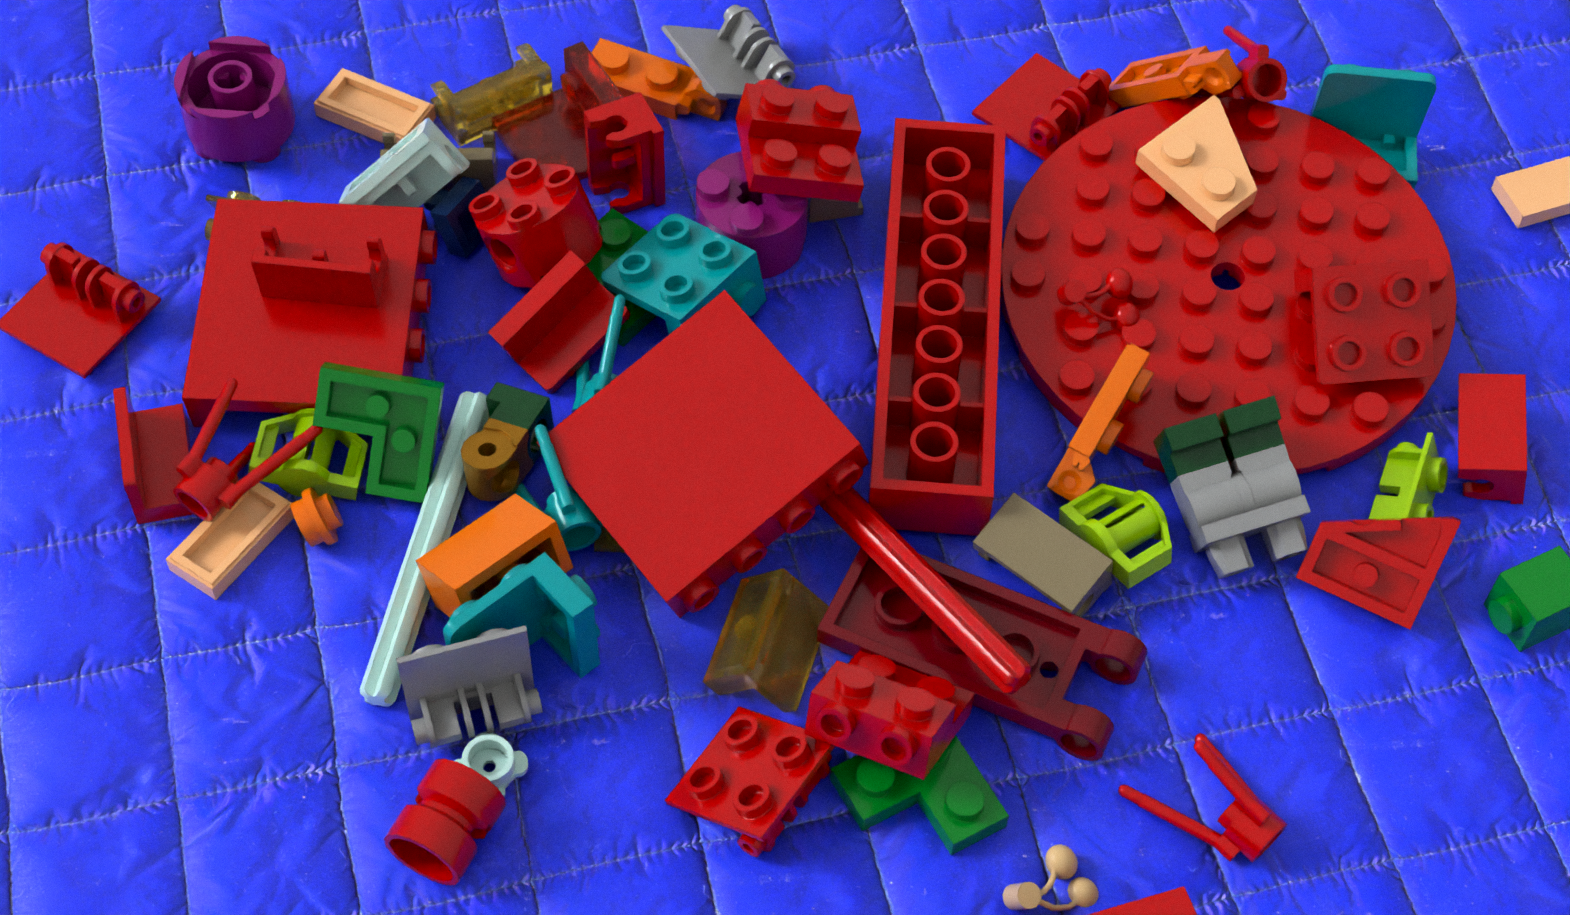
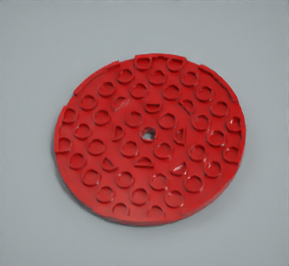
(1211, 347)

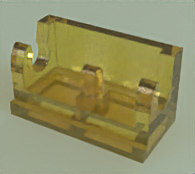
(472, 109)

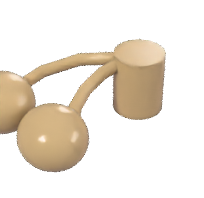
(1062, 865)

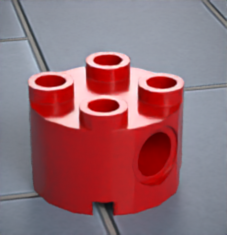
(536, 221)

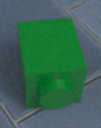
(1532, 599)

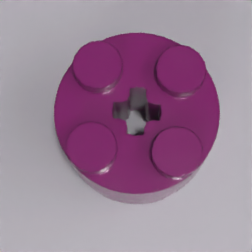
(235, 100)
(762, 221)

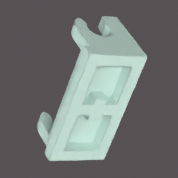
(408, 171)

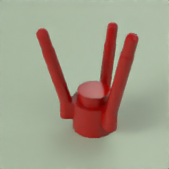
(1262, 76)
(215, 484)
(1247, 820)

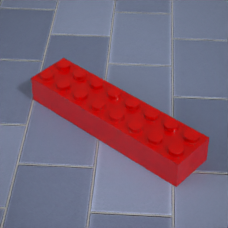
(939, 329)

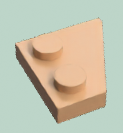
(1201, 165)

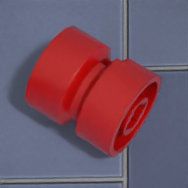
(441, 830)

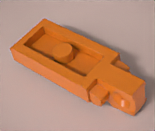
(1174, 76)
(664, 84)
(1099, 427)

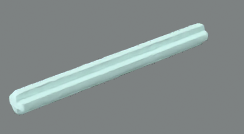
(432, 528)

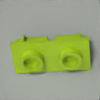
(1414, 476)

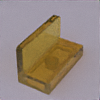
(768, 640)

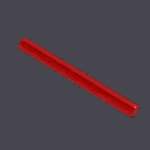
(929, 590)

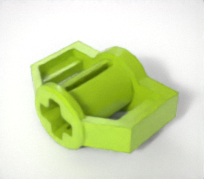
(301, 473)
(1121, 529)

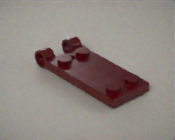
(882, 620)

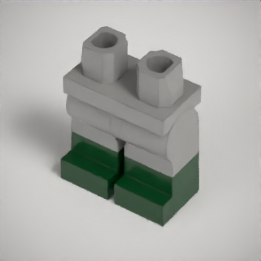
(1234, 484)

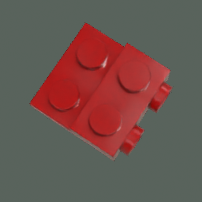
(800, 141)
(887, 712)

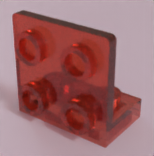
(553, 124)

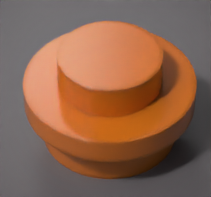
(317, 517)

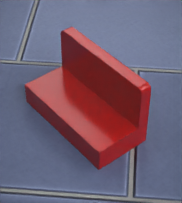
(557, 323)
(150, 450)

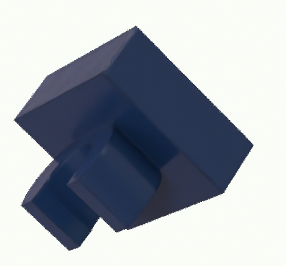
(453, 216)

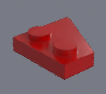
(1379, 562)

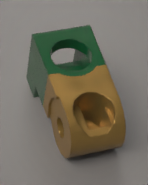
(507, 446)

